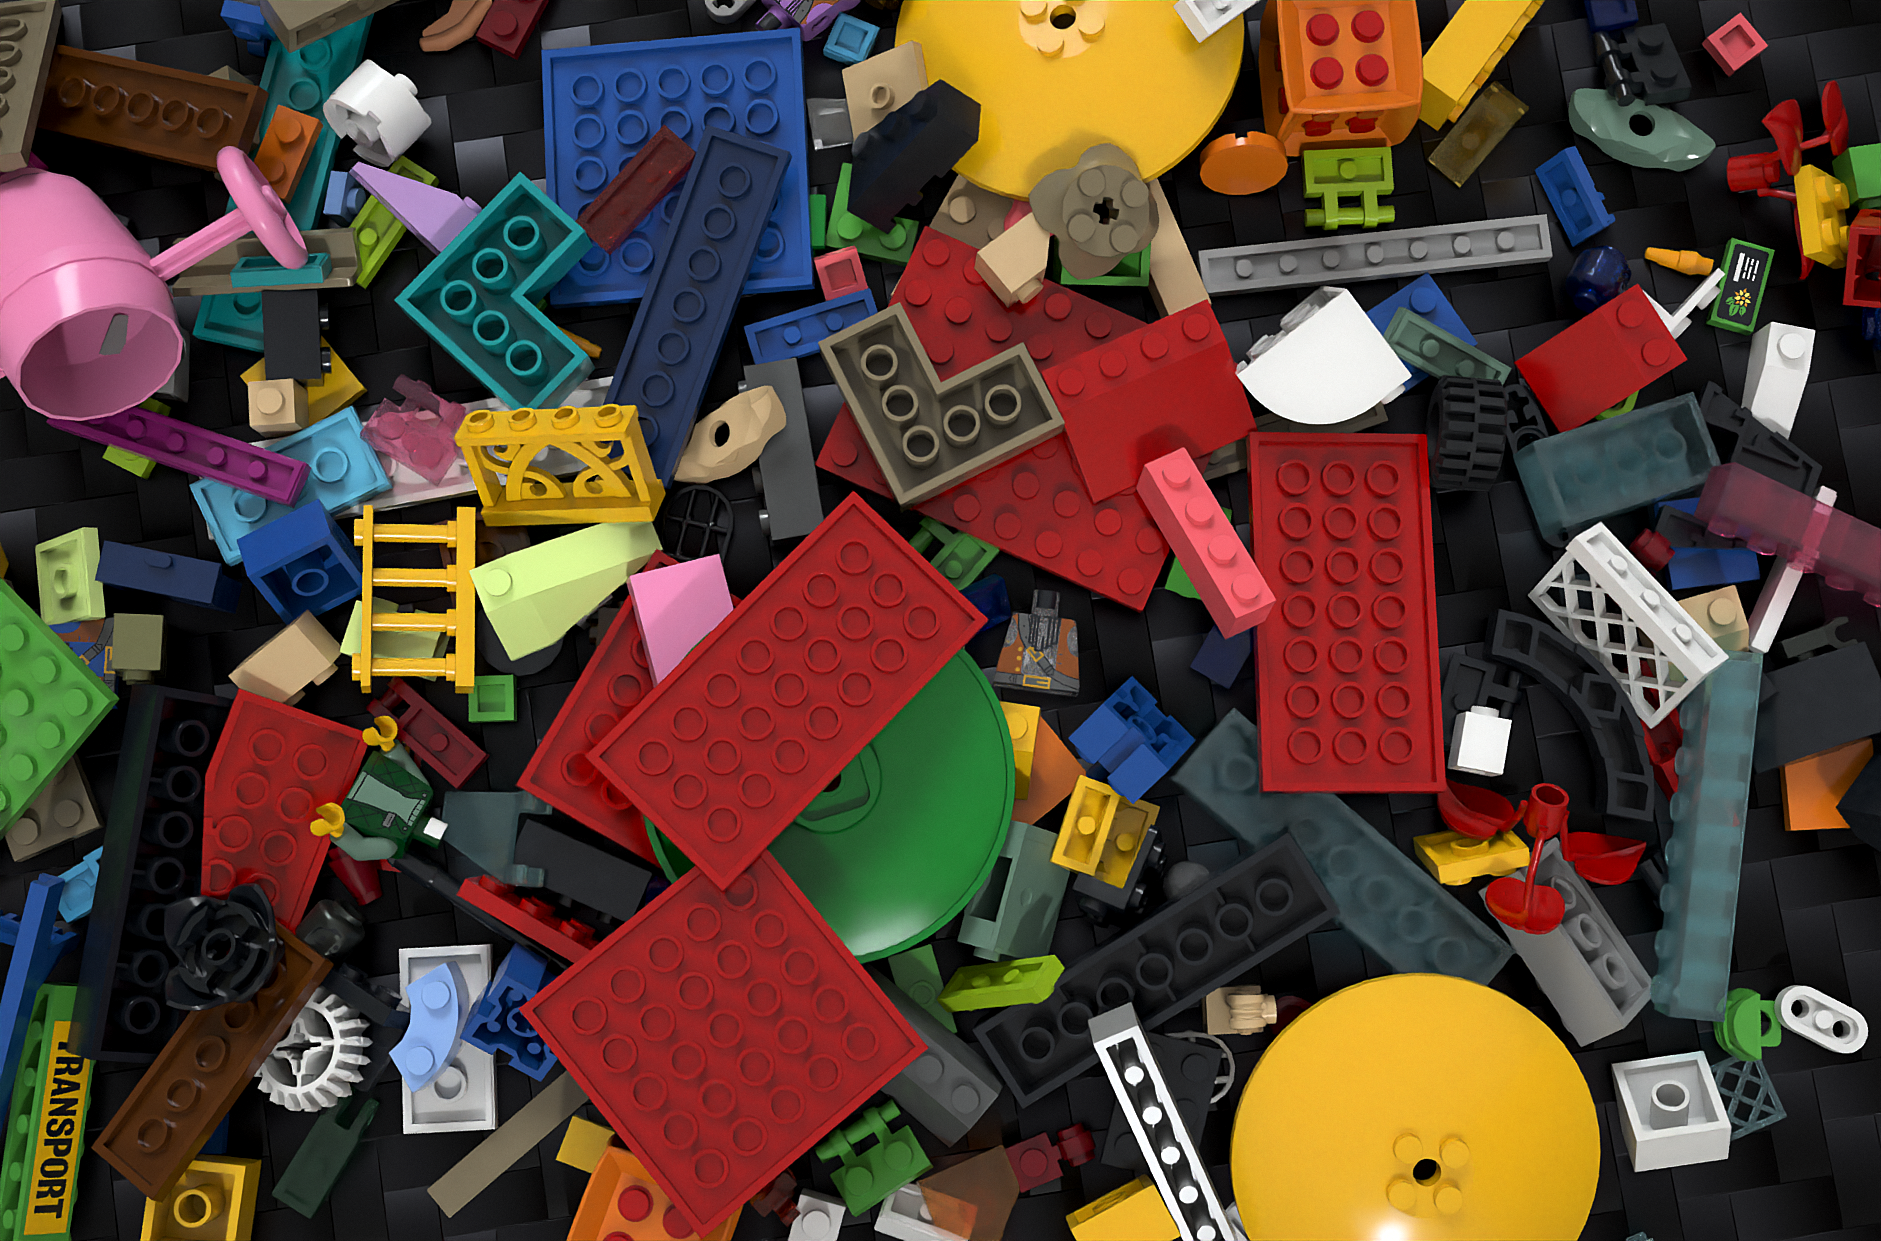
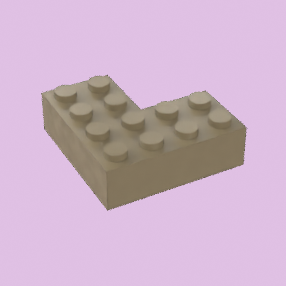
(929, 430)

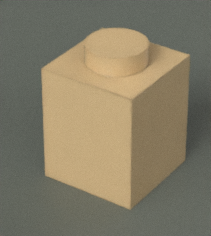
(278, 407)

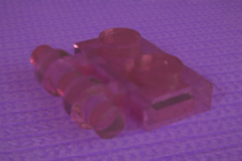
(411, 440)

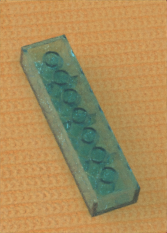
(1380, 892)

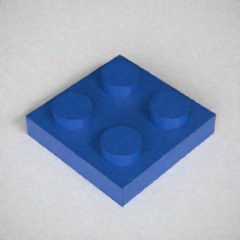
(1428, 302)

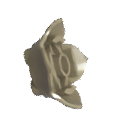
(1065, 206)

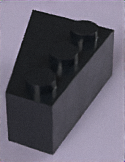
(908, 150)

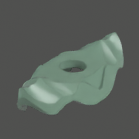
(1671, 145)

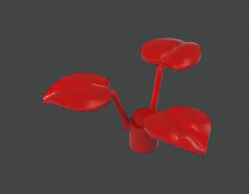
(1786, 126)
(1521, 904)

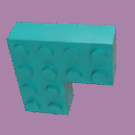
(484, 295)

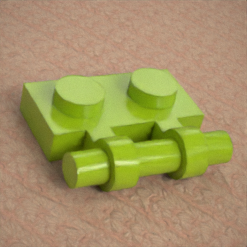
(1348, 173)

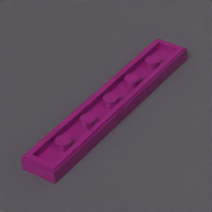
(196, 452)

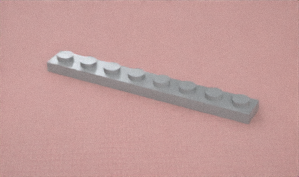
(1375, 255)

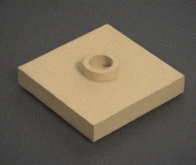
(883, 84)

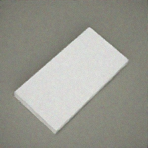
(467, 1091)

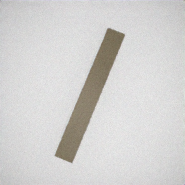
(507, 1144)

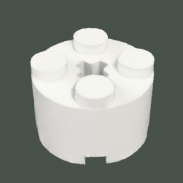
(377, 113)

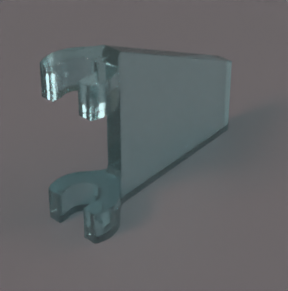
(486, 830)

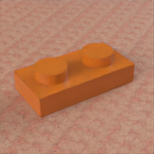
(287, 150)

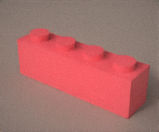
(1205, 543)

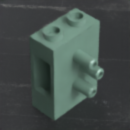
(1019, 900)

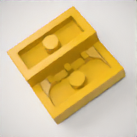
(1102, 832)

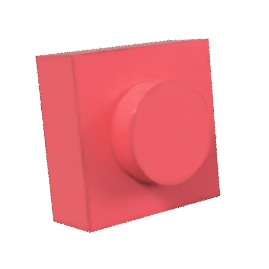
(1734, 44)
(840, 273)

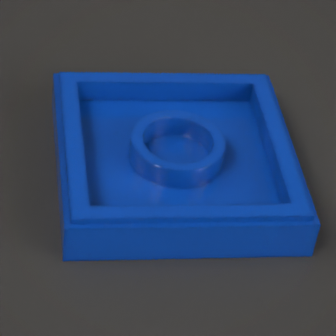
(1706, 567)

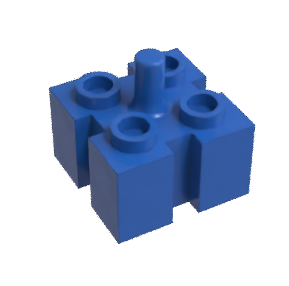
(1130, 741)
(496, 1016)

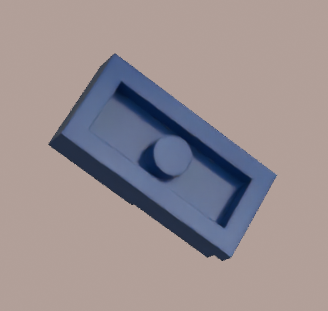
(1574, 196)

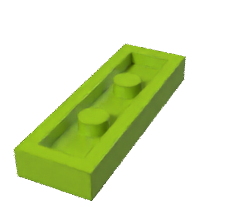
(378, 228)
(1001, 984)

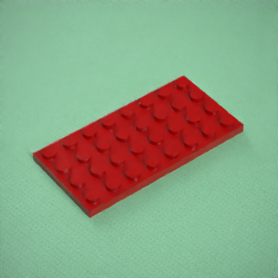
(1353, 630)
(787, 690)

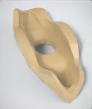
(752, 422)

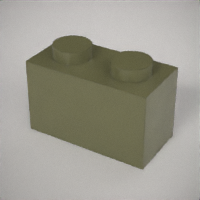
(140, 647)

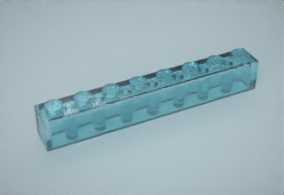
(1707, 841)

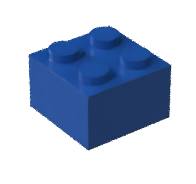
(302, 562)

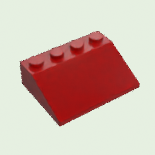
(1148, 398)

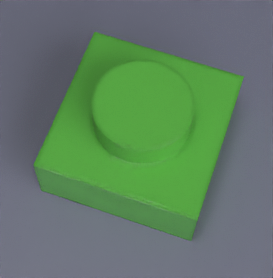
(493, 699)

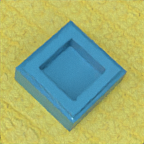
(851, 40)

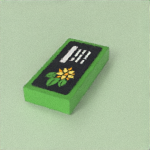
(1741, 287)

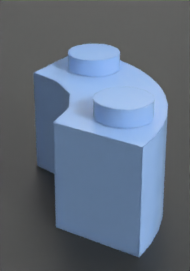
(435, 1026)

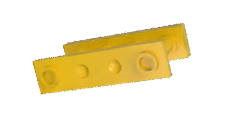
(456, 622)

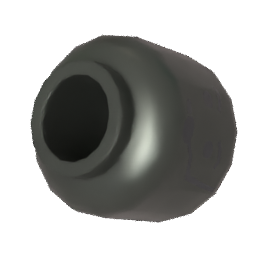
(333, 929)

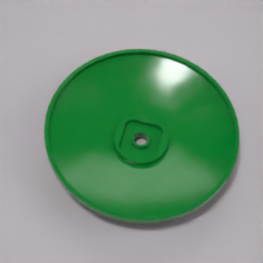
(907, 824)

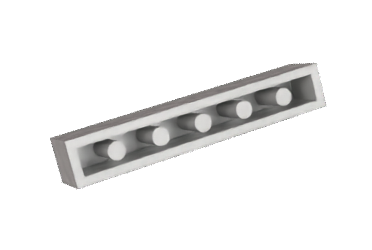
(1159, 1126)

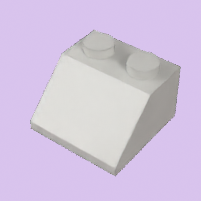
(1670, 1111)

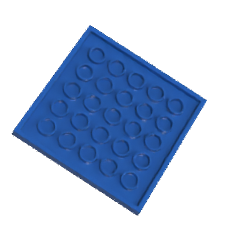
(617, 96)

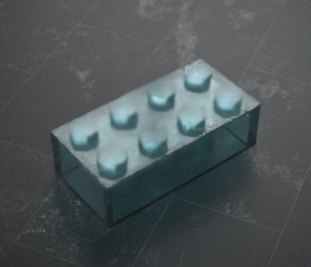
(1617, 464)

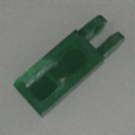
(323, 1157)

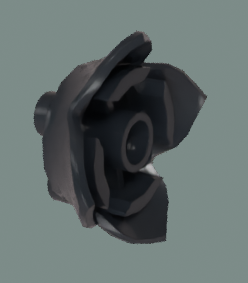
(200, 934)

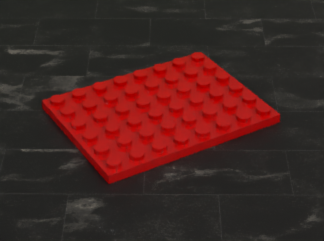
(1036, 499)

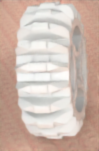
(323, 1070)

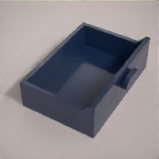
(167, 577)

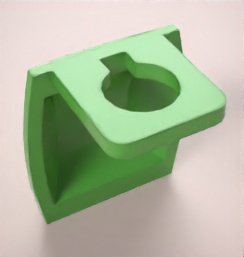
(1742, 1025)

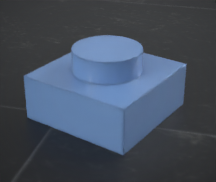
(343, 198)

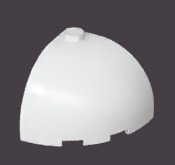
(1323, 362)

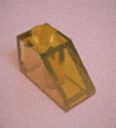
(1477, 133)

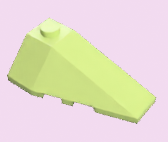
(553, 585)

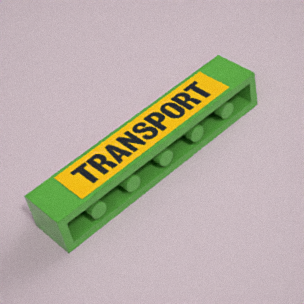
(45, 1125)

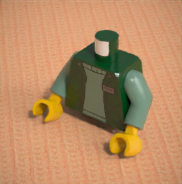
(384, 805)

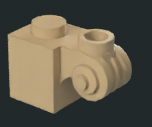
(1237, 1010)

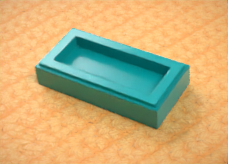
(269, 272)

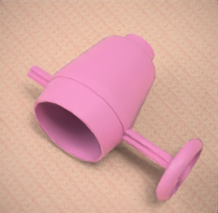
(77, 266)

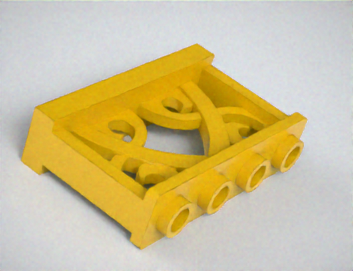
(578, 432)

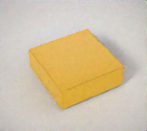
(584, 1143)

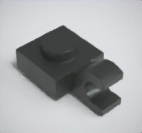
(1804, 645)

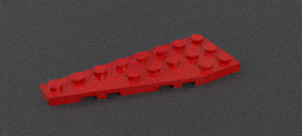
(264, 794)

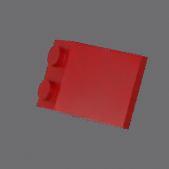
(1600, 360)

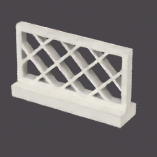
(1644, 606)

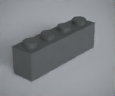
(787, 460)

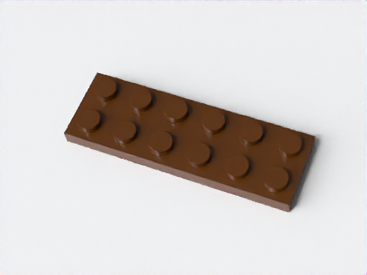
(147, 108)
(205, 1073)

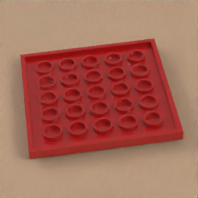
(723, 1035)

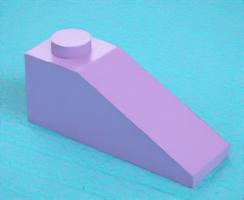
(425, 210)

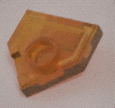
(972, 1196)

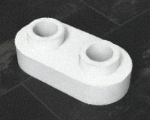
(1818, 1018)

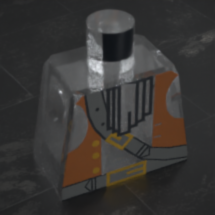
(1040, 650)

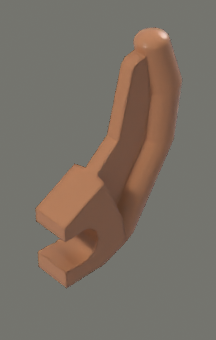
(455, 26)

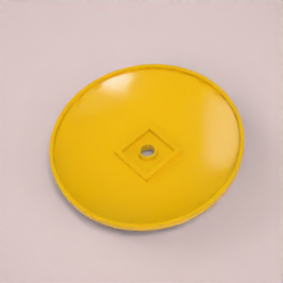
(1050, 93)
(1405, 1077)

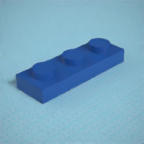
(799, 331)

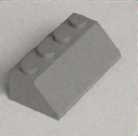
(1585, 960)

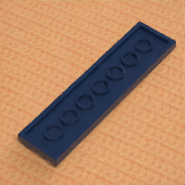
(695, 291)

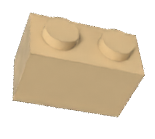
(289, 661)

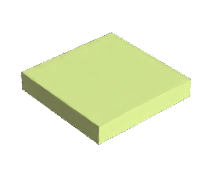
(68, 578)

